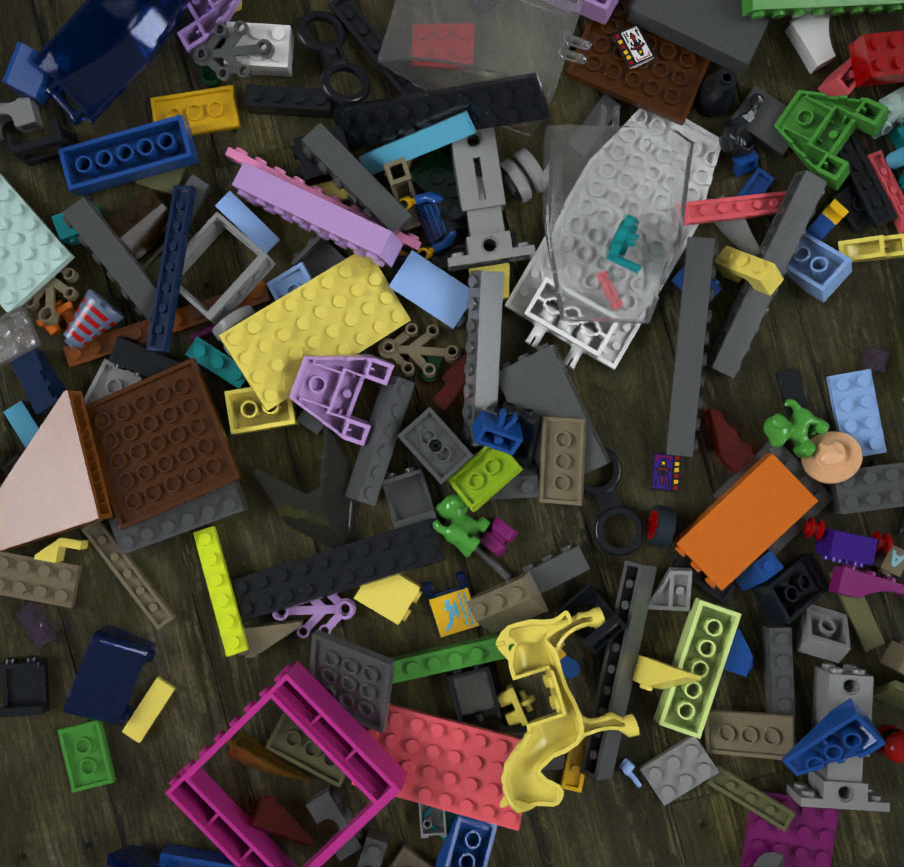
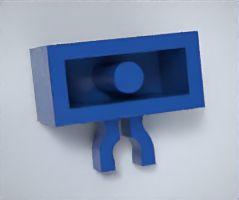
(497, 431)

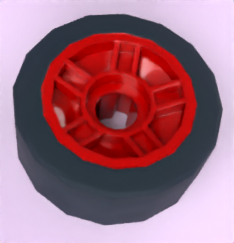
(660, 526)

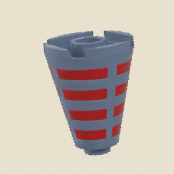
(91, 320)

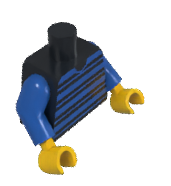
(438, 219)

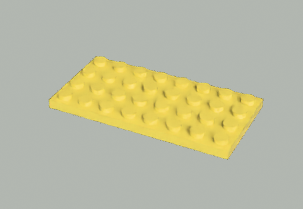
(326, 316)

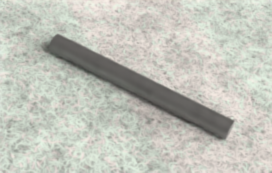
(488, 559)

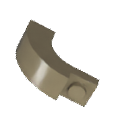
(401, 186)

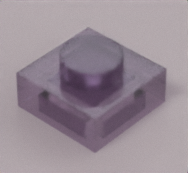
(875, 359)

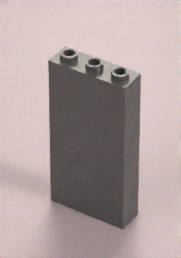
(703, 27)
(546, 387)

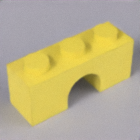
(758, 272)

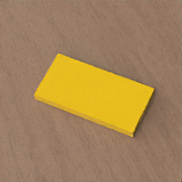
(204, 109)

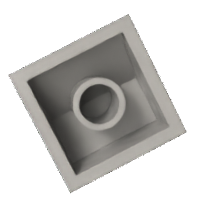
(823, 633)

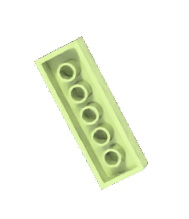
(703, 652)

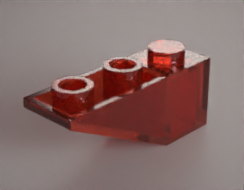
(728, 446)

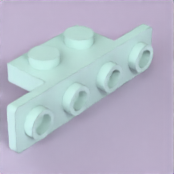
(895, 106)

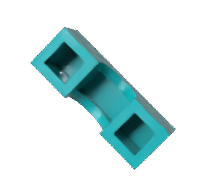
(217, 362)

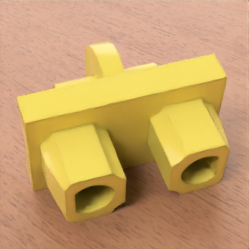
(509, 696)

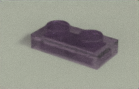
(36, 625)

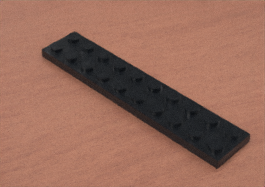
(487, 102)
(337, 570)

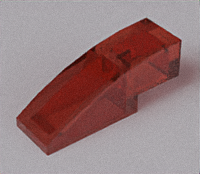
(454, 381)

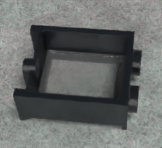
(473, 693)

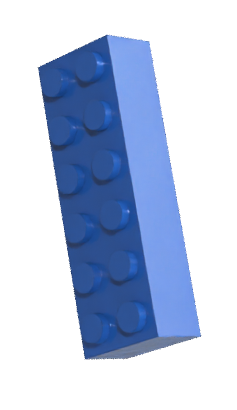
(128, 155)

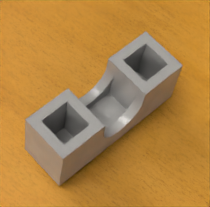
(23, 113)

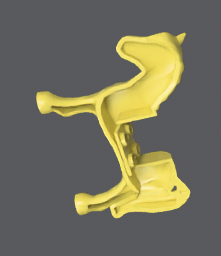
(538, 650)

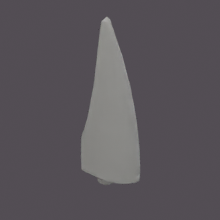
(739, 234)

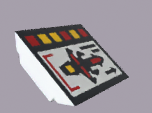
(633, 46)

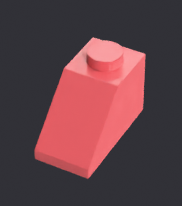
(840, 81)

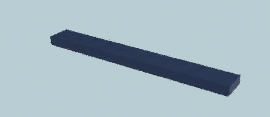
(171, 269)

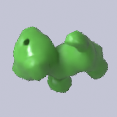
(802, 421)
(461, 524)

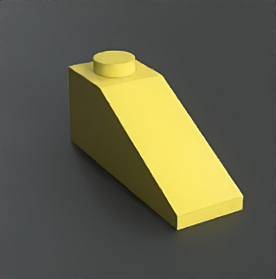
(660, 675)

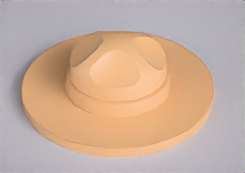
(835, 458)

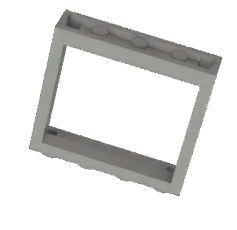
(245, 282)

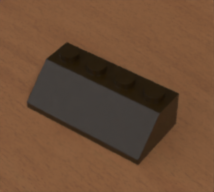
(141, 224)

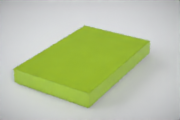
(484, 476)

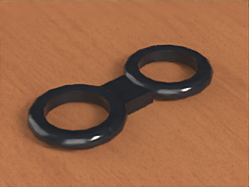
(333, 57)
(610, 505)

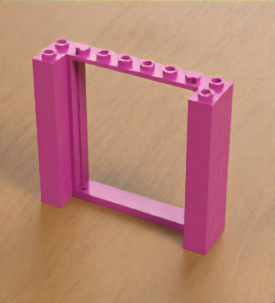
(331, 730)

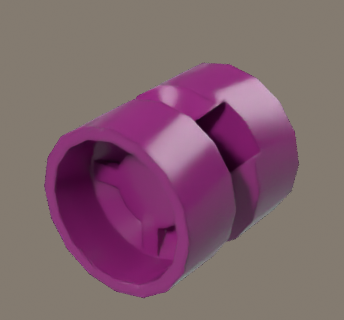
(498, 536)

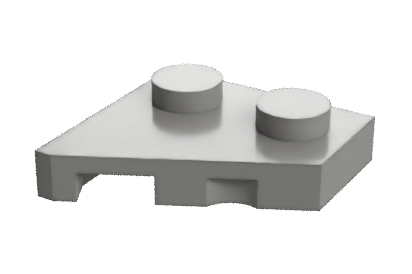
(673, 591)

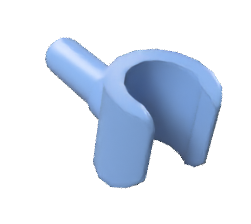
(627, 767)

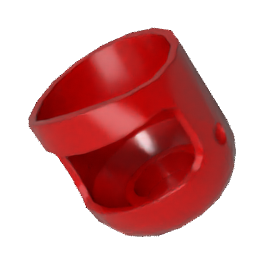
(894, 744)

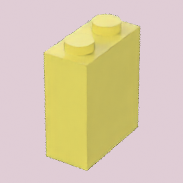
(390, 597)

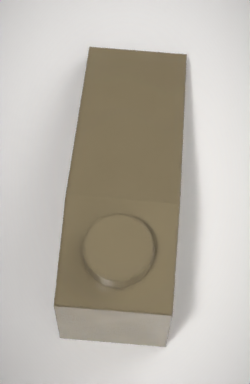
(266, 634)

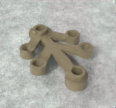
(48, 314)
(416, 350)

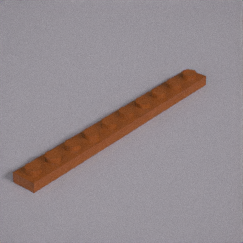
(185, 319)

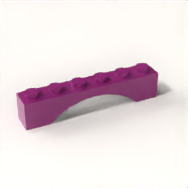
(856, 584)

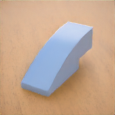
(247, 222)

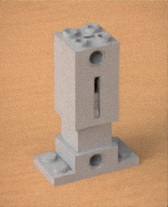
(482, 204)
(839, 784)

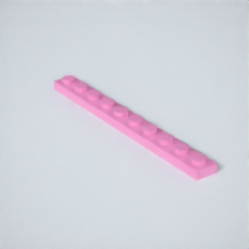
(239, 156)

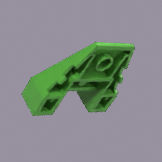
(820, 126)

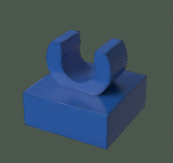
(745, 164)

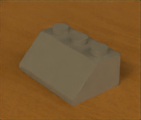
(507, 603)

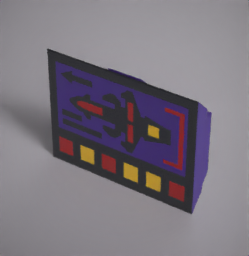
(665, 472)

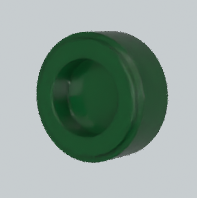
(209, 77)

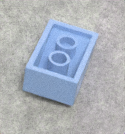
(818, 267)

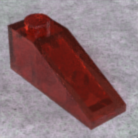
(276, 820)

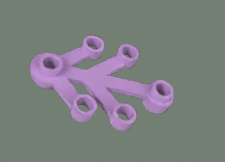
(319, 609)

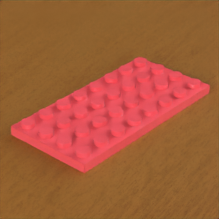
(450, 764)

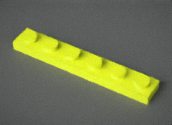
(221, 591)

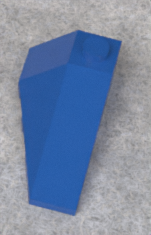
(836, 737)

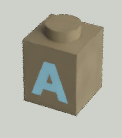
(890, 563)

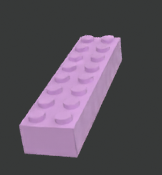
(317, 215)

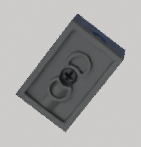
(435, 445)

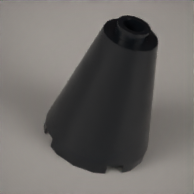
(716, 93)

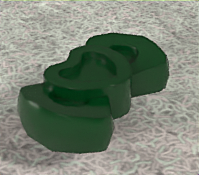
(436, 362)

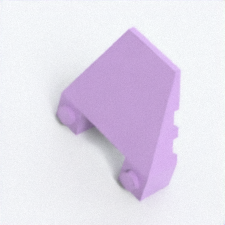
(206, 15)
(330, 386)

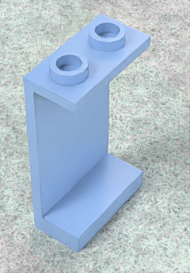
(432, 290)

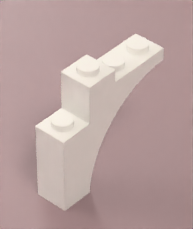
(811, 40)

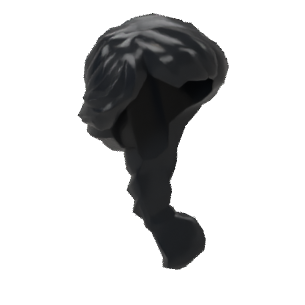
(735, 138)

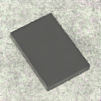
(762, 126)

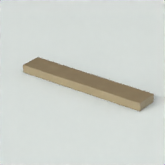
(129, 574)

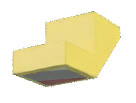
(56, 551)

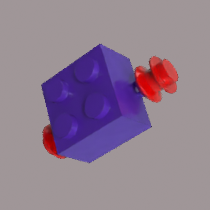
(846, 547)

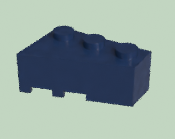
(38, 381)

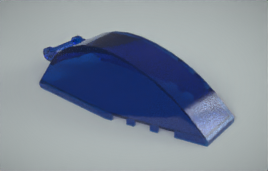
(105, 51)

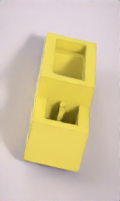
(873, 248)

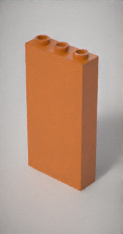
(744, 521)

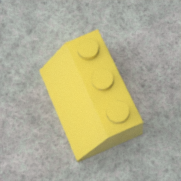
(248, 414)

